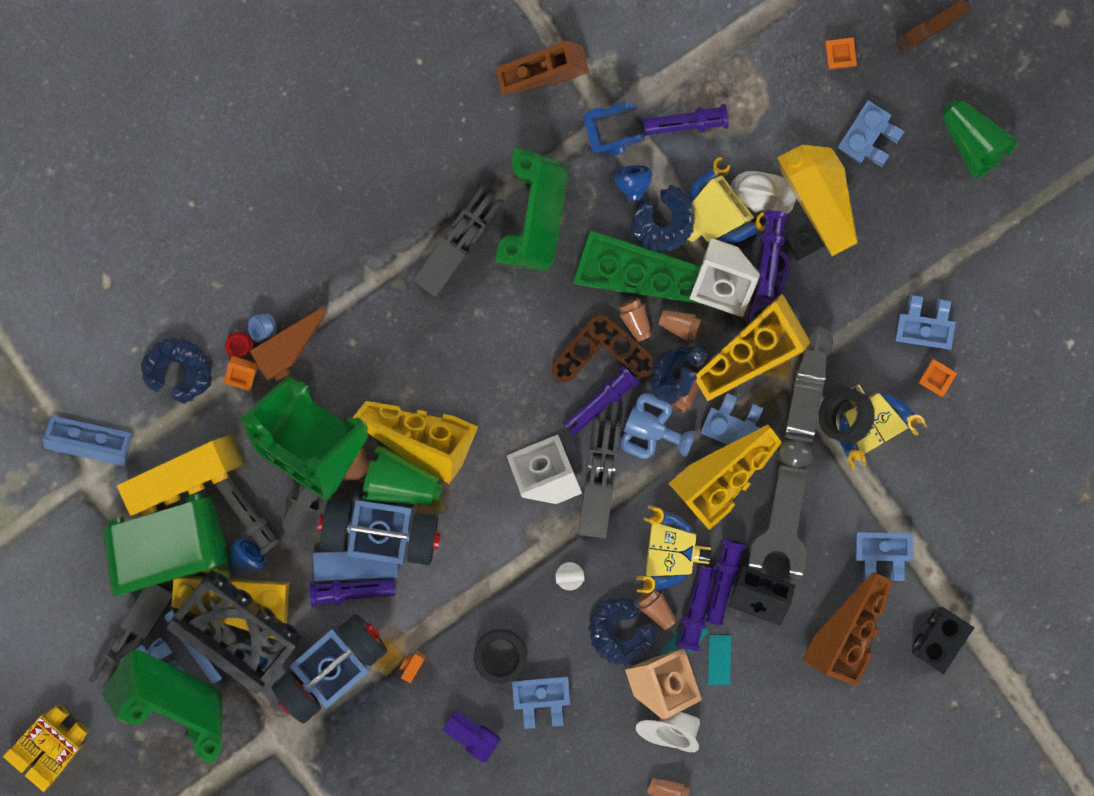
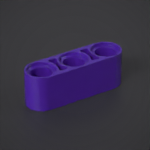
(761, 303)

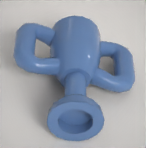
(652, 428)

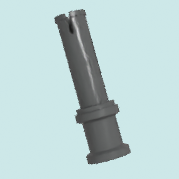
(256, 526)

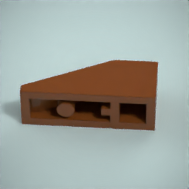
(543, 68)
(284, 349)

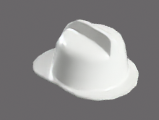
(763, 192)
(675, 732)

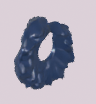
(668, 237)
(185, 353)
(664, 368)
(606, 643)

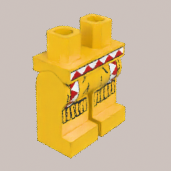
(55, 740)

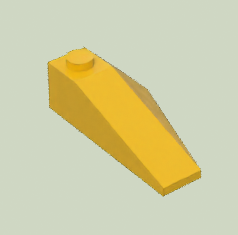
(822, 191)
(425, 440)
(718, 478)

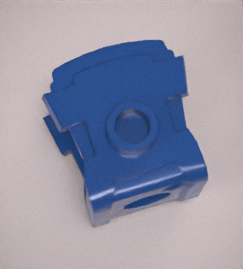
(592, 128)

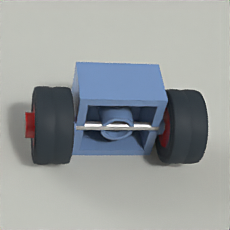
(379, 532)
(329, 668)

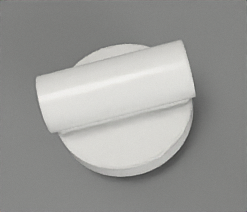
(569, 576)

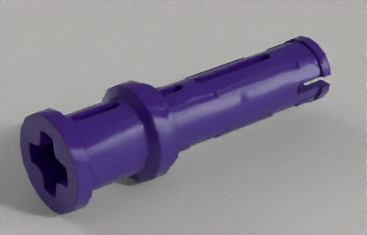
(700, 115)
(766, 288)
(611, 392)
(727, 569)
(337, 592)
(693, 622)

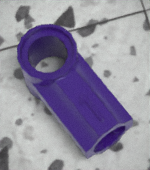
(477, 739)

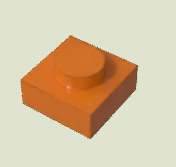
(840, 53)
(240, 373)
(937, 378)
(411, 666)

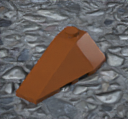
(844, 640)

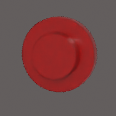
(239, 345)

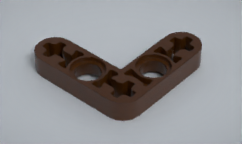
(928, 29)
(595, 342)

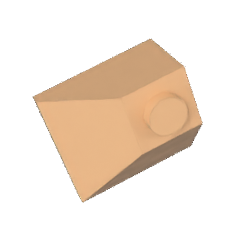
(664, 683)

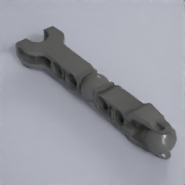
(795, 455)

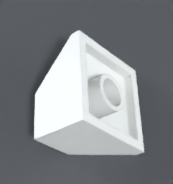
(725, 279)
(544, 472)

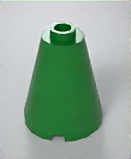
(977, 138)
(399, 481)

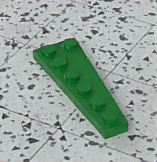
(633, 269)

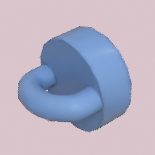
(262, 327)

